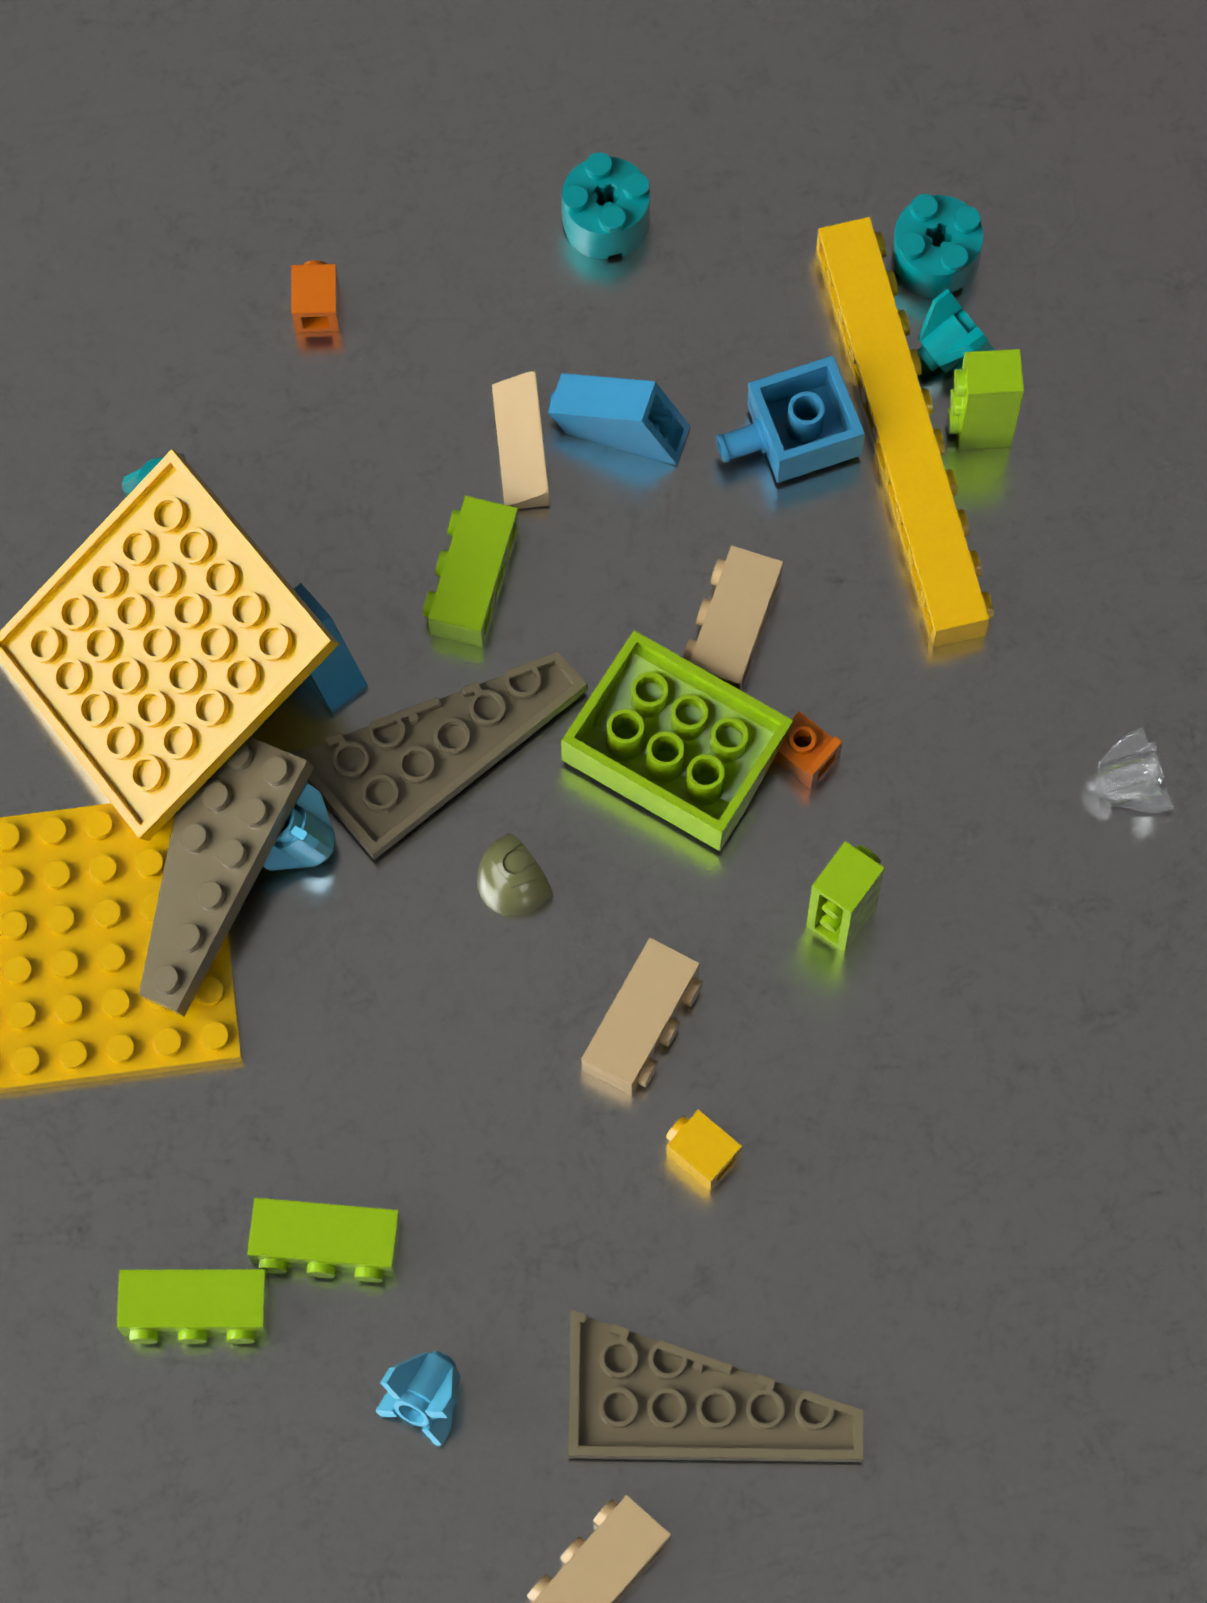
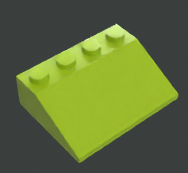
(675, 740)

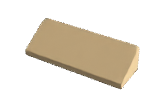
(521, 442)

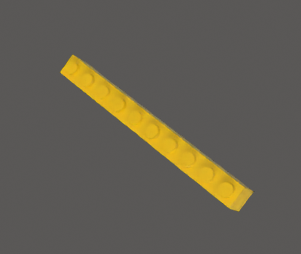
(903, 433)

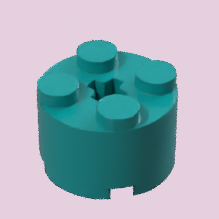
(605, 206)
(937, 245)

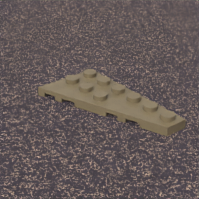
(421, 757)
(212, 864)
(675, 1404)

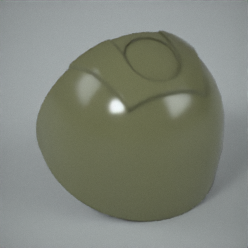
(511, 879)

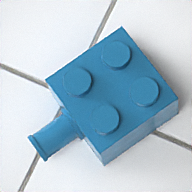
(799, 421)

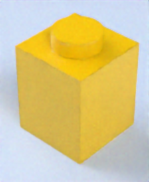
(702, 1149)

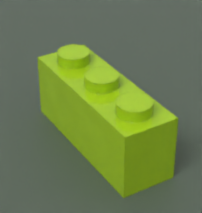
(986, 399)
(471, 571)
(845, 895)
(324, 1239)
(193, 1305)

